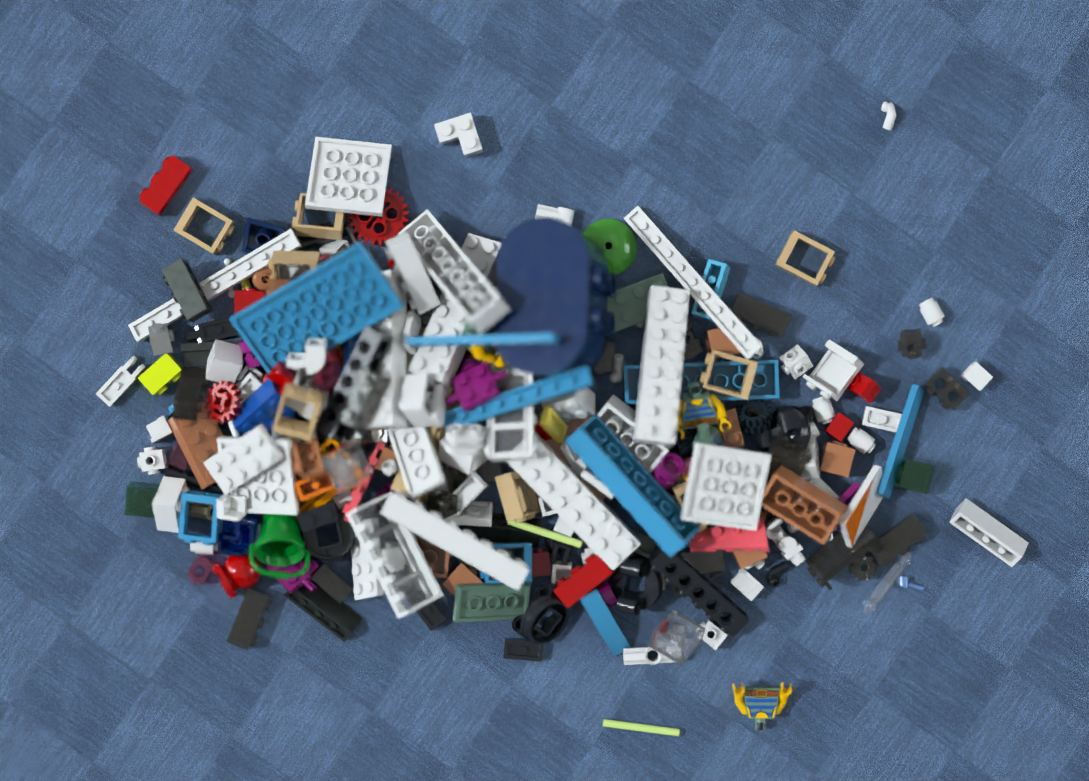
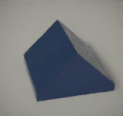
(259, 233)

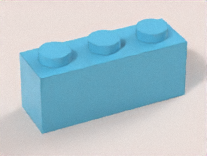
(716, 277)

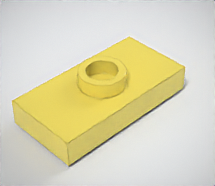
(553, 424)

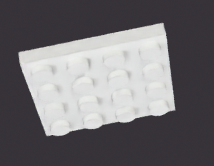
(348, 176)
(725, 486)
(273, 488)

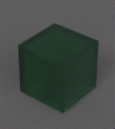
(914, 476)
(140, 498)

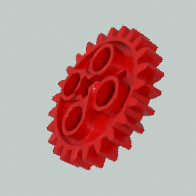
(392, 226)

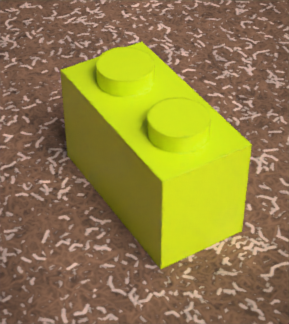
(161, 374)

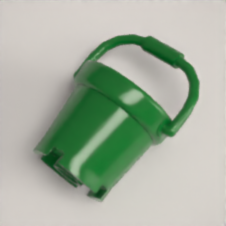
(280, 546)

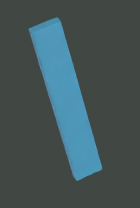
(900, 441)

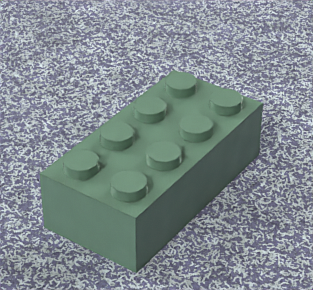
(631, 302)

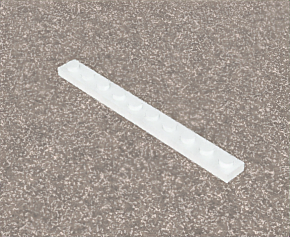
(693, 281)
(218, 282)

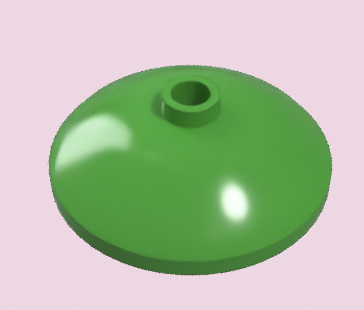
(622, 241)

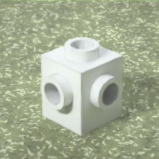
(795, 362)
(159, 460)

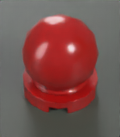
(237, 573)

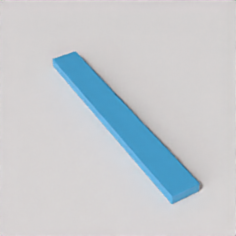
(475, 340)
(523, 397)

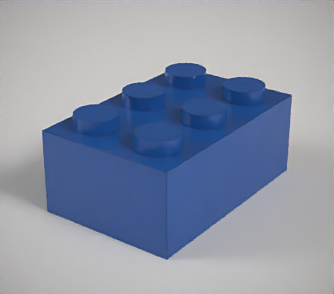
(261, 409)

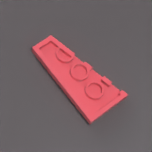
(359, 491)
(730, 539)

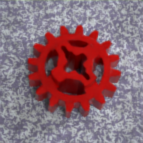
(224, 401)

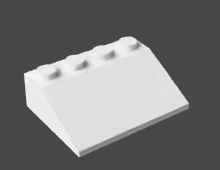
(621, 421)

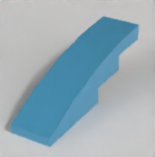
(605, 622)

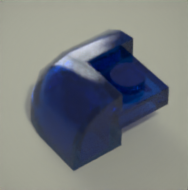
(238, 535)

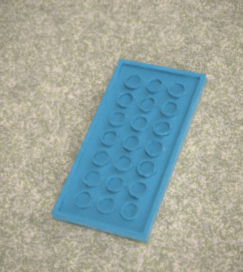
(322, 303)

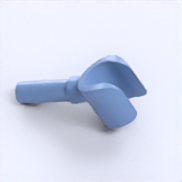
(903, 581)

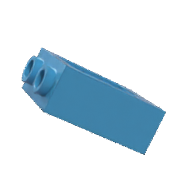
(199, 497)
(526, 556)

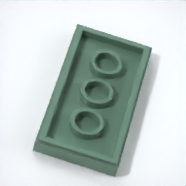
(489, 602)

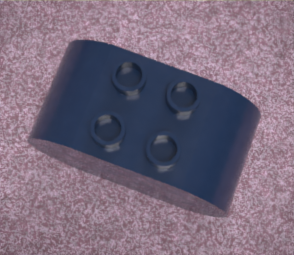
(553, 285)

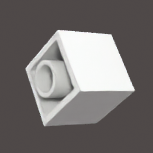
(224, 362)

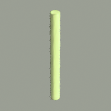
(547, 533)
(641, 727)

